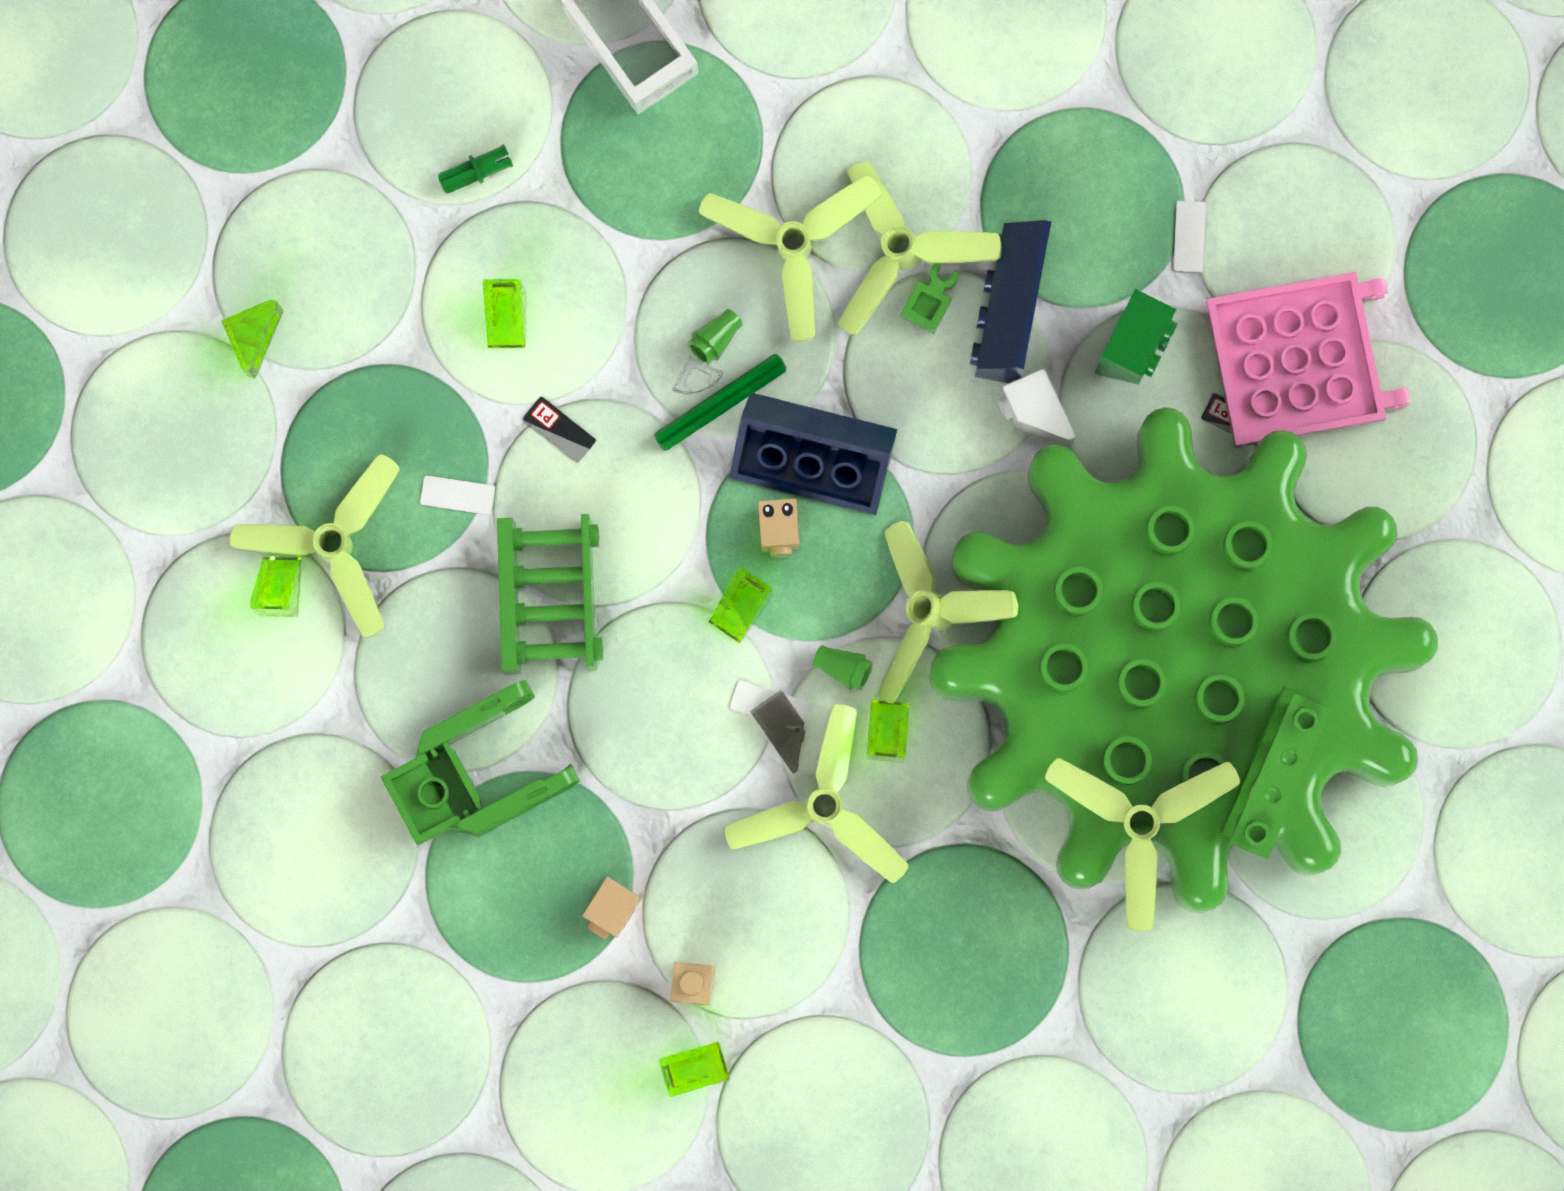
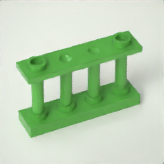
(516, 614)
(1275, 772)

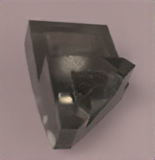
(782, 727)

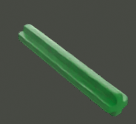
(720, 402)

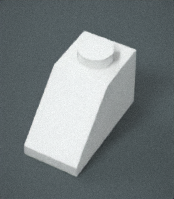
(1036, 408)

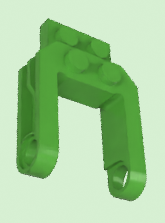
(436, 790)

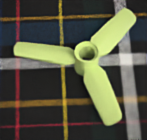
(816, 226)
(929, 246)
(349, 518)
(931, 609)
(1168, 808)
(847, 826)

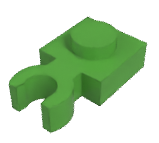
(929, 303)

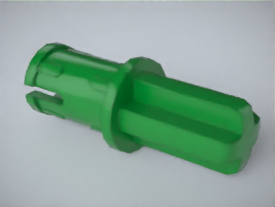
(474, 169)

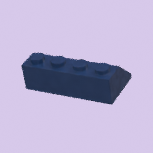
(1011, 302)
(812, 453)

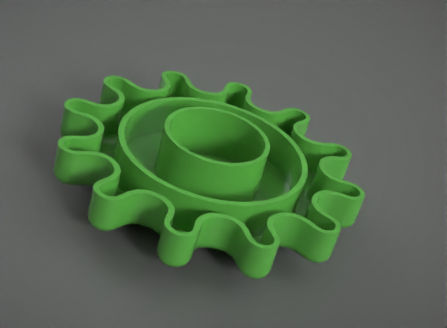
(1162, 639)

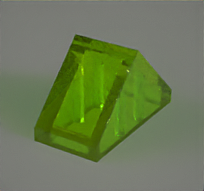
(505, 313)
(252, 333)
(277, 587)
(741, 605)
(887, 731)
(693, 1069)

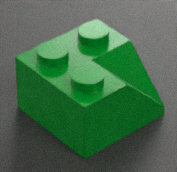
(1139, 333)

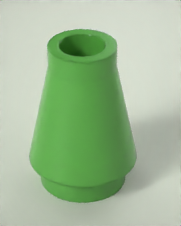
(713, 338)
(843, 666)

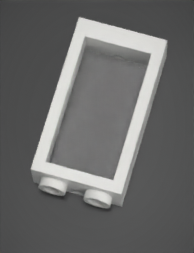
(634, 47)

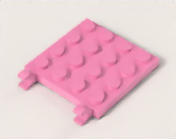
(1299, 358)

